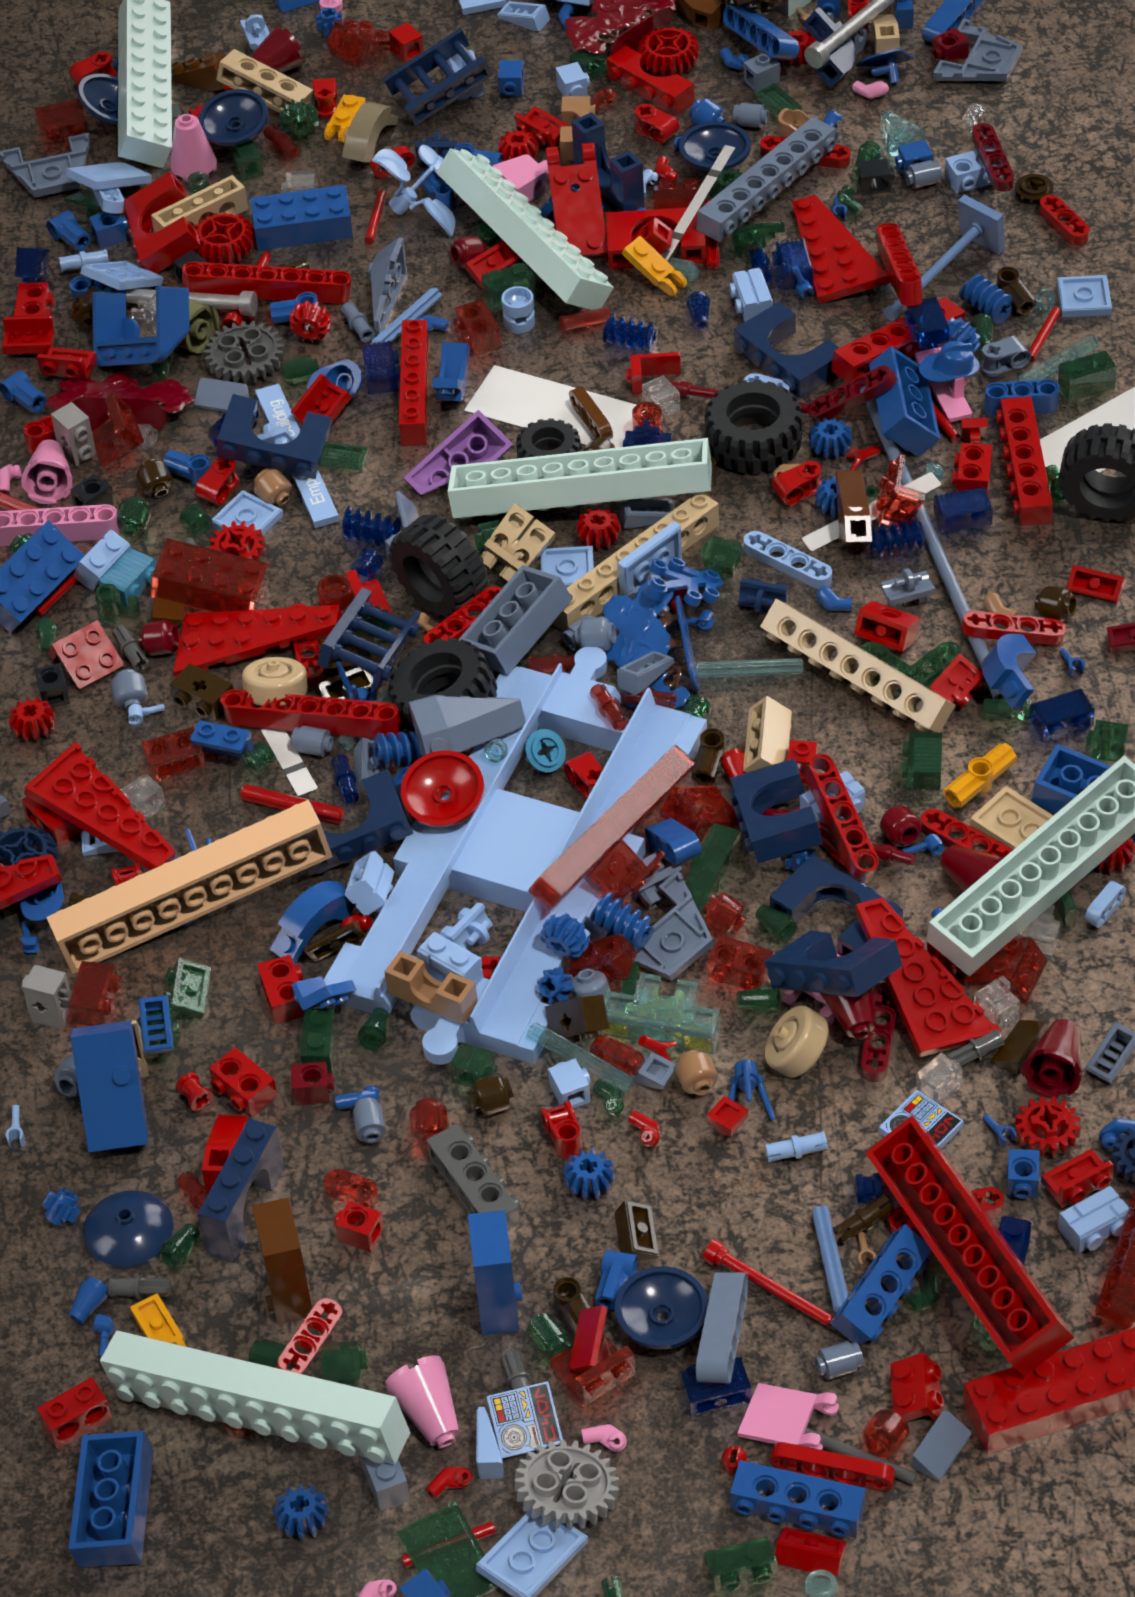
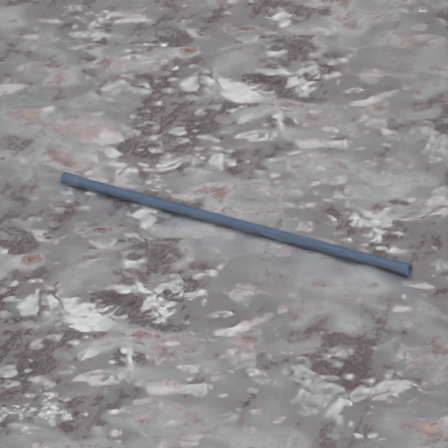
(933, 543)

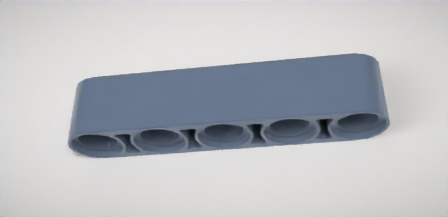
(722, 1327)

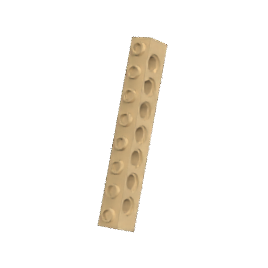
(591, 592)
(935, 707)

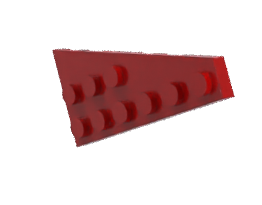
(923, 989)

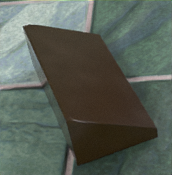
(335, 688)
(334, 941)
(1019, 1045)
(636, 1230)

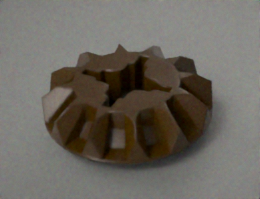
(1039, 182)

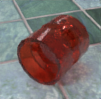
(335, 591)

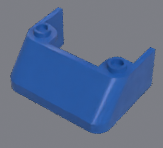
(118, 339)

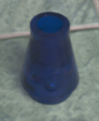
(698, 307)

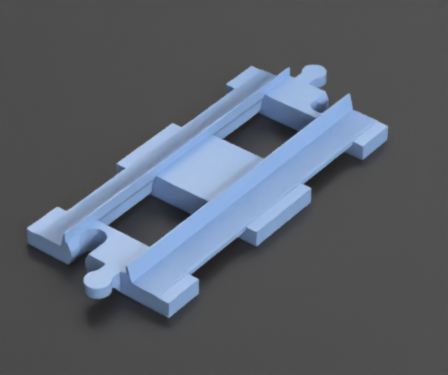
(505, 851)

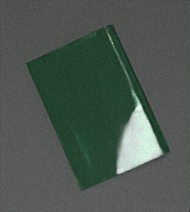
(448, 1551)

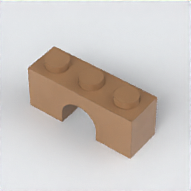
(572, 108)
(410, 981)

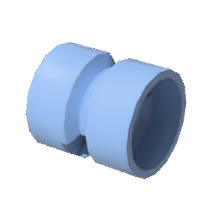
(518, 310)

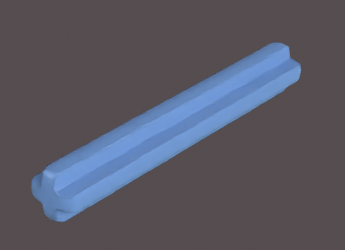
(415, 311)
(830, 1256)

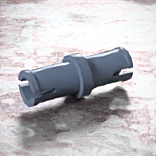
(357, 322)

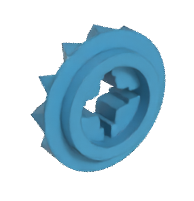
(547, 739)

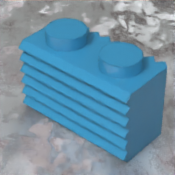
(130, 574)

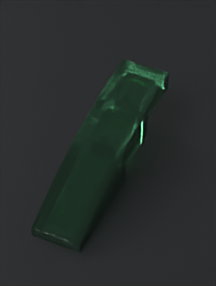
(712, 864)

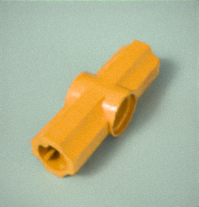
(980, 775)

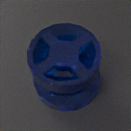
(367, 564)
(868, 1187)

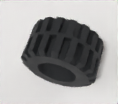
(547, 438)

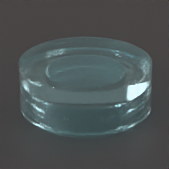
(821, 1584)

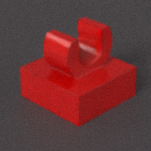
(973, 429)
(727, 1116)

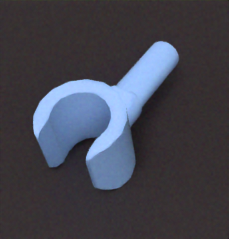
(136, 712)
(15, 1130)

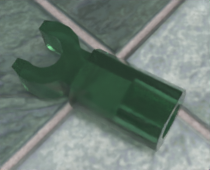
(1001, 710)

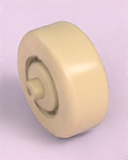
(274, 678)
(796, 1041)

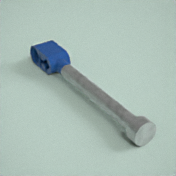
(819, 52)
(245, 303)

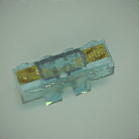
(663, 1016)

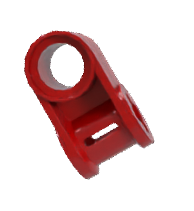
(92, 66)
(325, 95)
(655, 123)
(38, 431)
(218, 481)
(796, 483)
(583, 772)
(563, 1129)

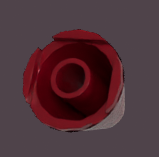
(279, 51)
(966, 865)
(853, 1013)
(1055, 1061)

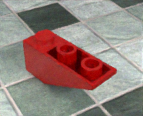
(220, 1144)

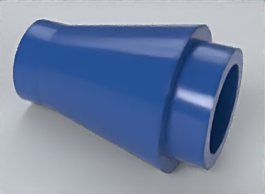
(88, 1299)

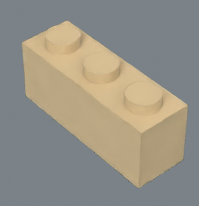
(767, 734)

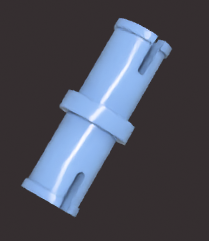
(76, 261)
(796, 1146)

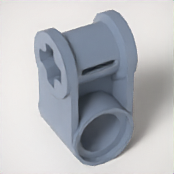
(1006, 355)

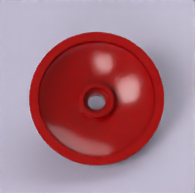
(437, 776)

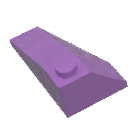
(471, 443)

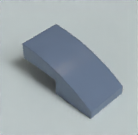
(654, 1072)

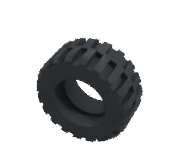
(753, 404)
(1094, 492)
(437, 565)
(436, 667)

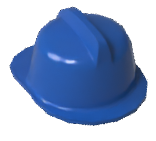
(952, 362)
(343, 374)
(43, 903)

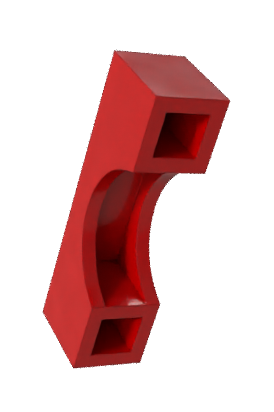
(669, 92)

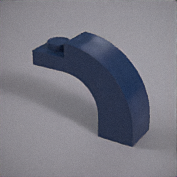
(842, 58)

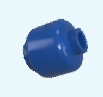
(706, 111)

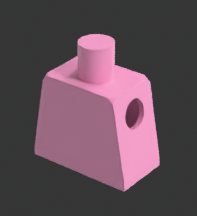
(525, 174)

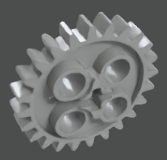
(583, 1497)

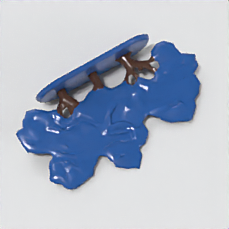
(643, 633)

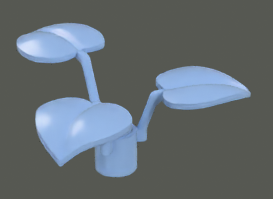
(406, 197)

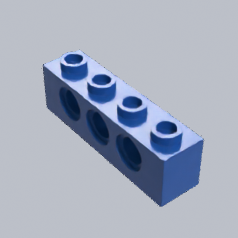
(852, 1316)
(787, 1486)

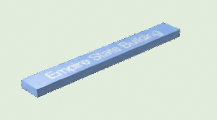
(312, 491)

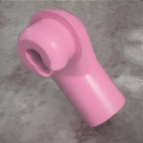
(871, 90)
(7, 474)
(606, 1435)
(379, 1588)

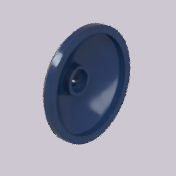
(100, 97)
(233, 117)
(705, 141)
(128, 1241)
(660, 1294)

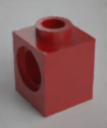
(406, 42)
(656, 235)
(802, 753)
(360, 1236)

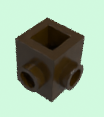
(83, 309)

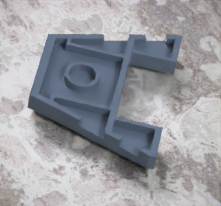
(989, 59)
(48, 174)
(678, 936)

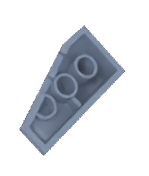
(387, 279)
(463, 721)

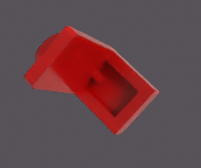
(651, 365)

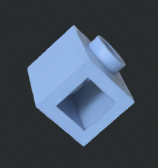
(572, 80)
(570, 1083)

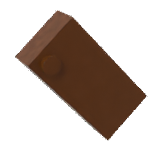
(282, 1261)

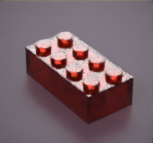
(208, 578)

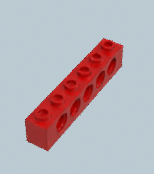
(854, 358)
(414, 383)
(1025, 460)

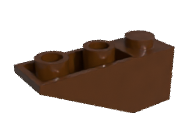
(702, 13)
(199, 72)
(853, 510)

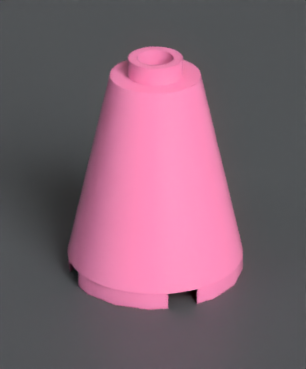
(190, 148)
(47, 474)
(426, 1399)

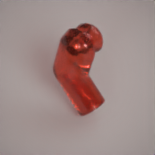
(604, 94)

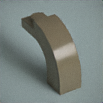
(365, 130)

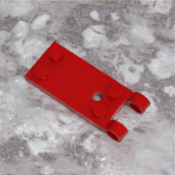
(581, 212)

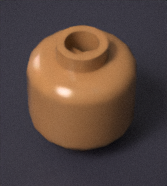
(272, 487)
(695, 1072)

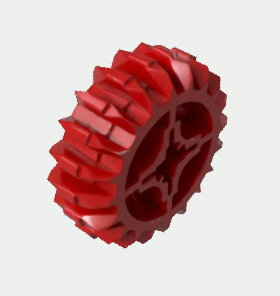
(669, 51)
(225, 238)

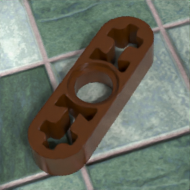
(590, 413)

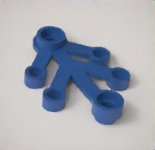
(706, 580)

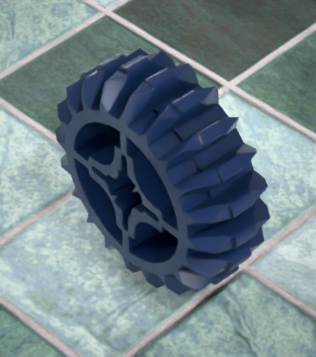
(24, 844)

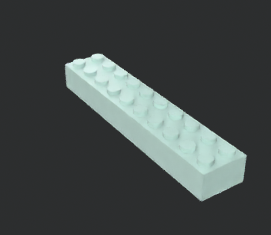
(144, 81)
(525, 229)
(580, 478)
(1038, 871)
(256, 1397)

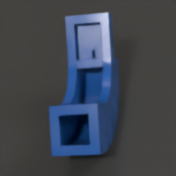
(453, 372)
(1004, 668)
(308, 914)

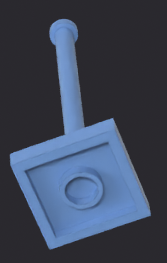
(977, 224)

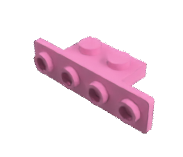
(948, 393)

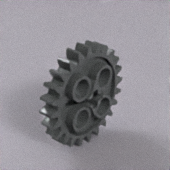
(226, 357)

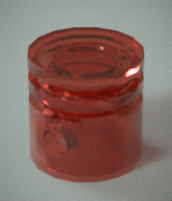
(652, 411)

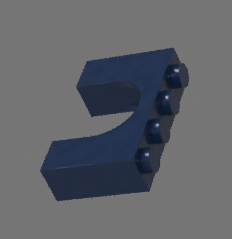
(618, 177)
(800, 372)
(297, 457)
(383, 825)
(773, 835)
(819, 883)
(810, 966)
(254, 1162)

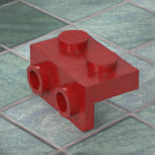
(542, 125)
(492, 259)
(28, 335)
(67, 362)
(322, 399)
(958, 681)
(1078, 1178)
(916, 1387)

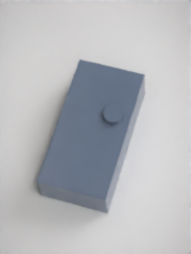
(517, 617)

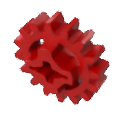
(239, 541)
(1048, 1126)

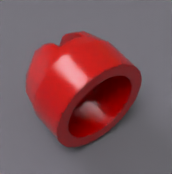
(726, 1458)

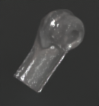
(971, 114)

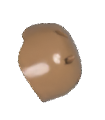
(791, 120)

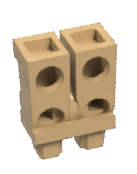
(510, 549)

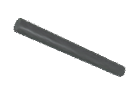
(839, 1447)

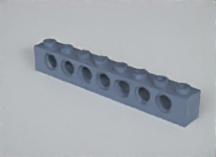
(765, 179)

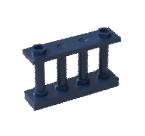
(446, 91)
(352, 621)

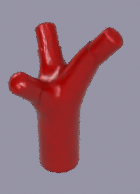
(862, 455)
(656, 1046)

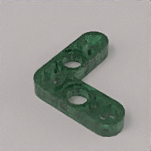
(933, 658)

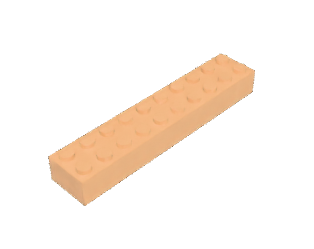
(190, 886)

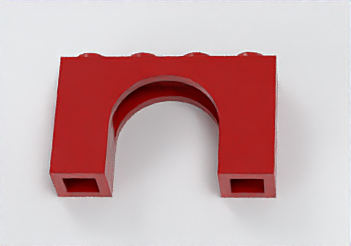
(624, 224)
(160, 248)

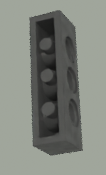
(454, 1144)

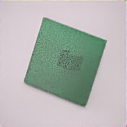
(87, 199)

